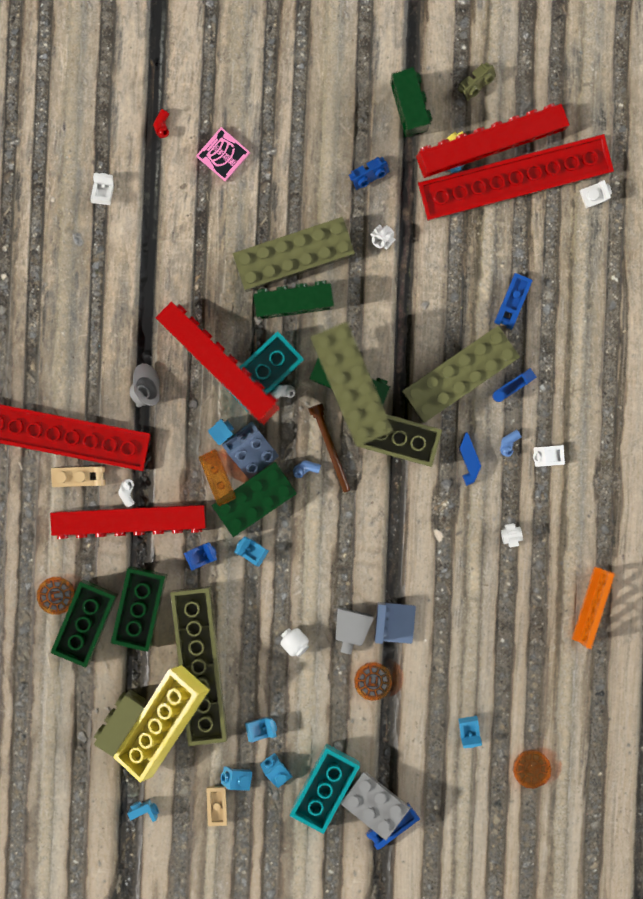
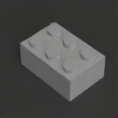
(375, 805)

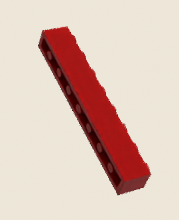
(492, 140)
(217, 362)
(128, 520)

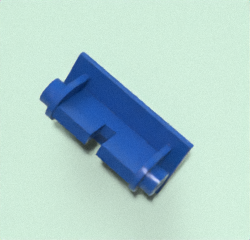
(377, 169)

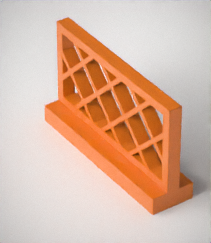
(593, 606)

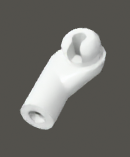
(283, 391)
(125, 492)

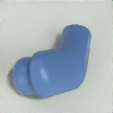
(507, 443)
(304, 467)

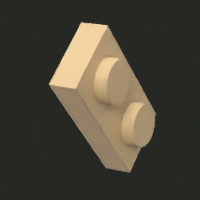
(216, 806)

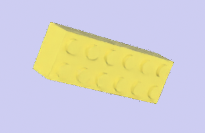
(161, 723)

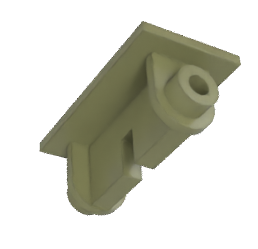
(471, 87)

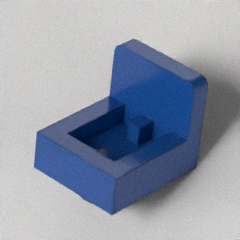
(201, 555)

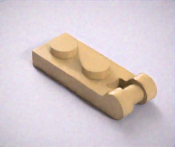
(77, 476)

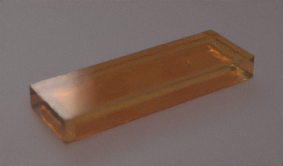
(217, 477)

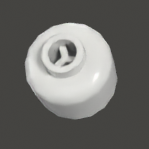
(294, 642)

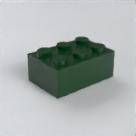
(410, 102)

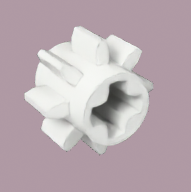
(383, 237)
(511, 535)

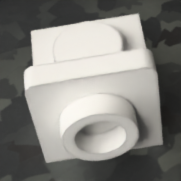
(596, 194)
(549, 456)

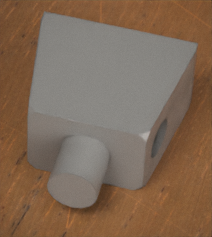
(352, 628)

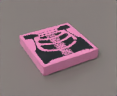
(223, 154)

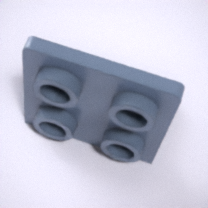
(250, 450)
(394, 623)

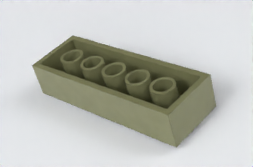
(294, 254)
(460, 374)
(351, 384)

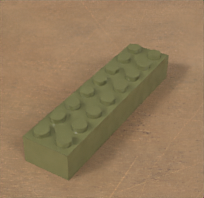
(199, 655)

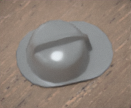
(145, 386)

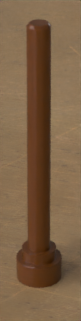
(317, 412)

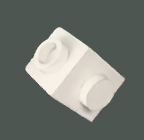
(102, 188)

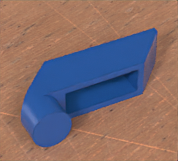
(513, 385)
(470, 458)

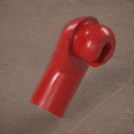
(159, 124)

